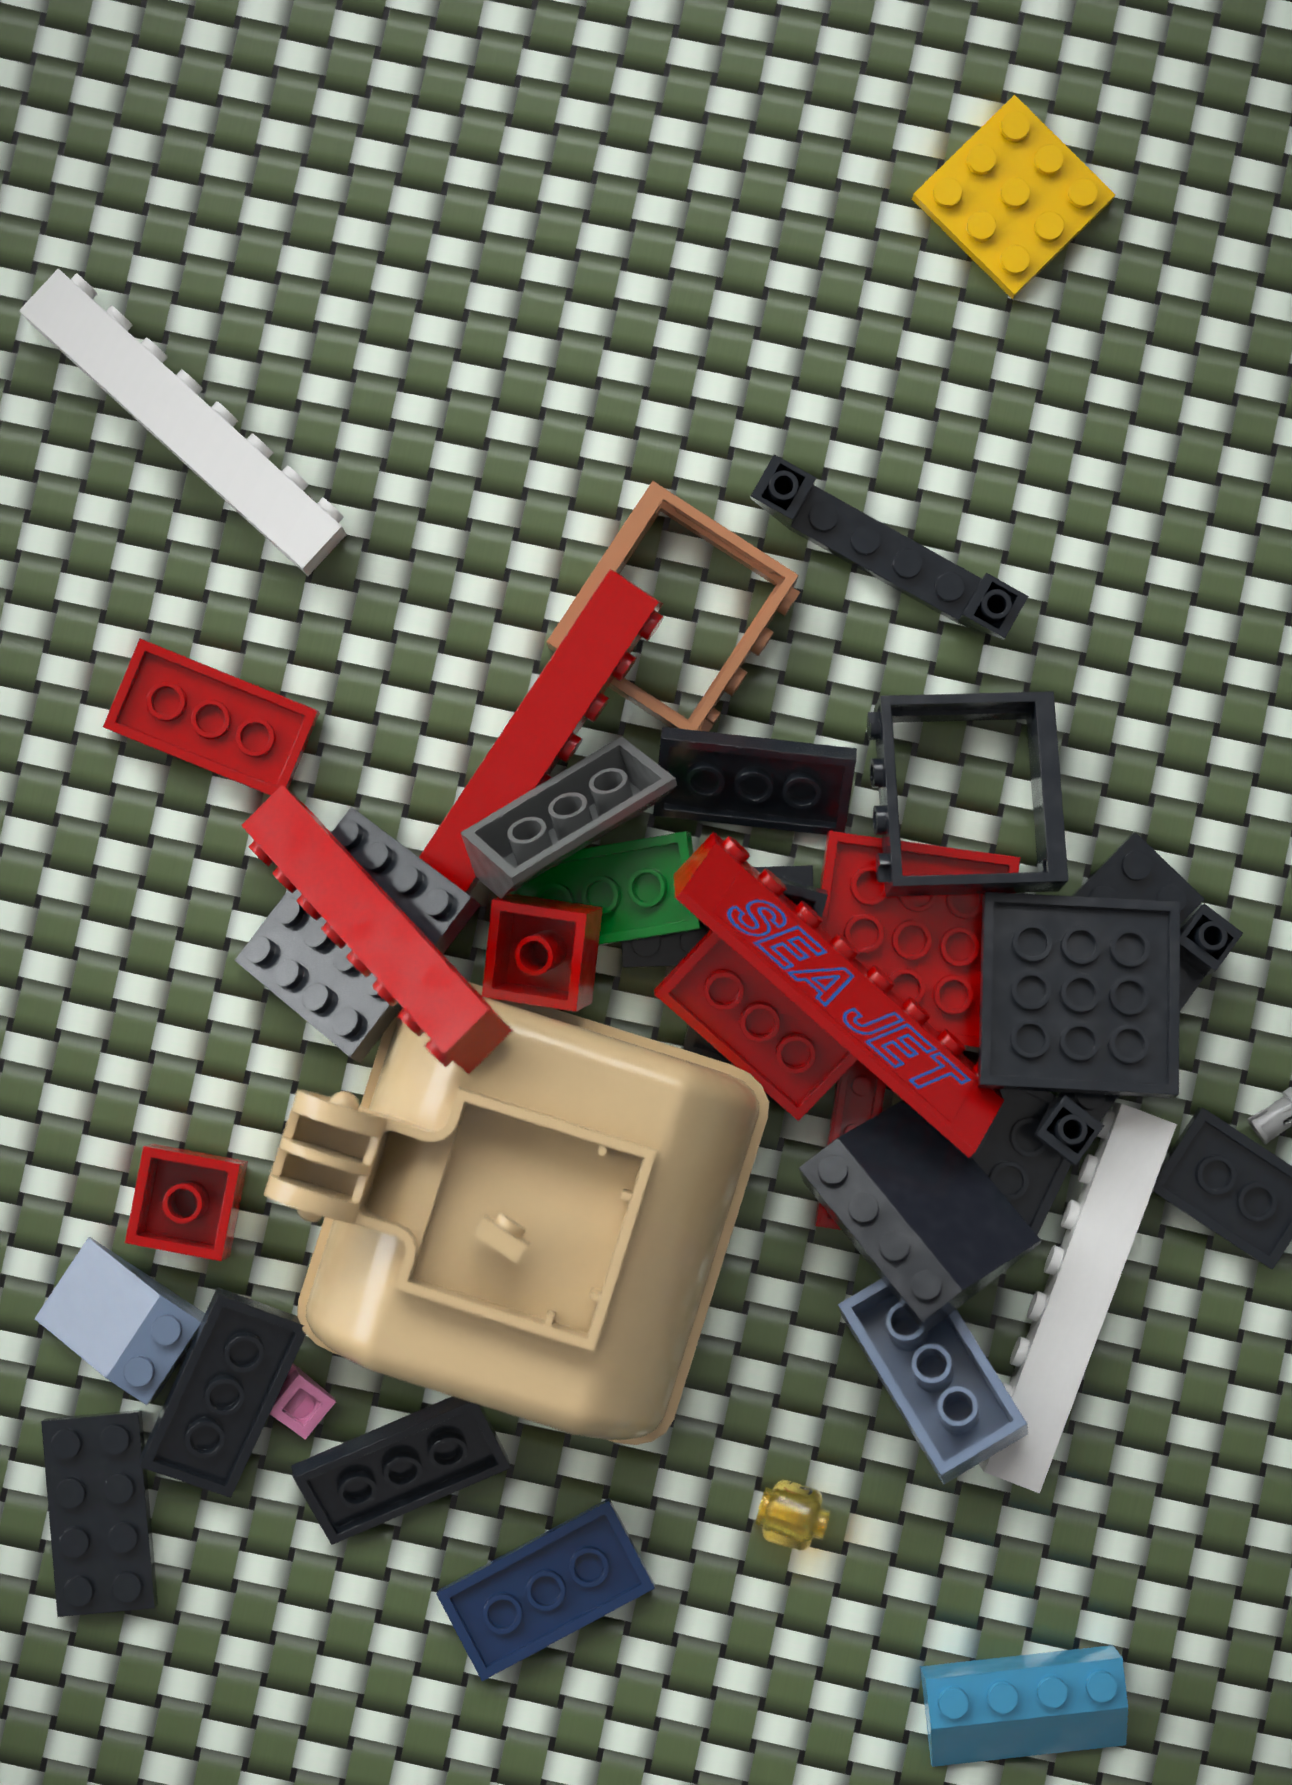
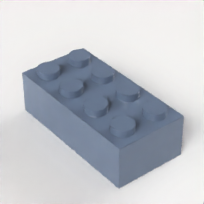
(935, 1381)

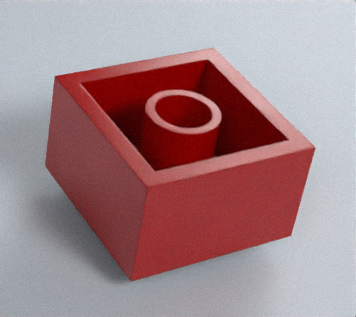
(542, 952)
(186, 1202)

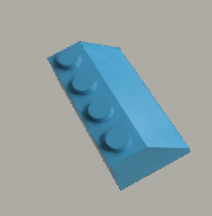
(1025, 1705)

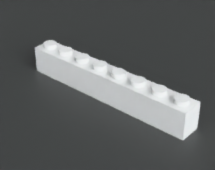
(183, 421)
(1080, 1287)

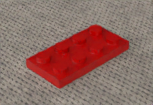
(210, 718)
(754, 1025)

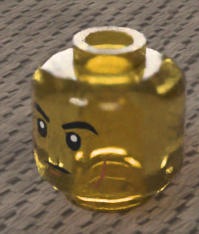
(792, 1515)

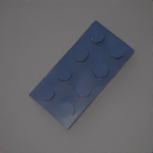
(545, 1589)

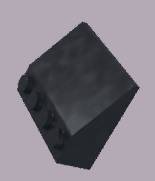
(918, 1212)

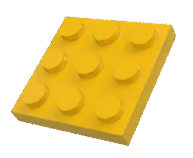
(1013, 196)

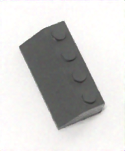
(564, 815)

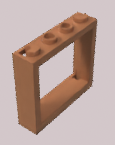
(657, 500)

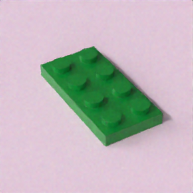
(629, 882)

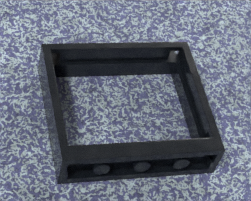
(1040, 716)

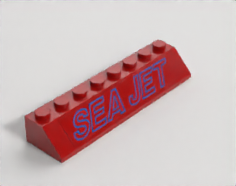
(837, 990)

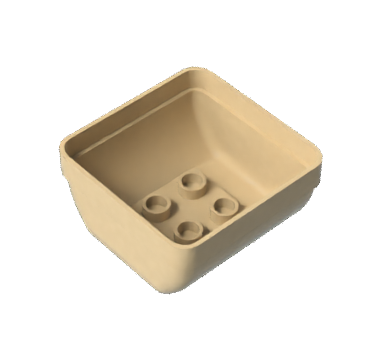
(585, 1136)

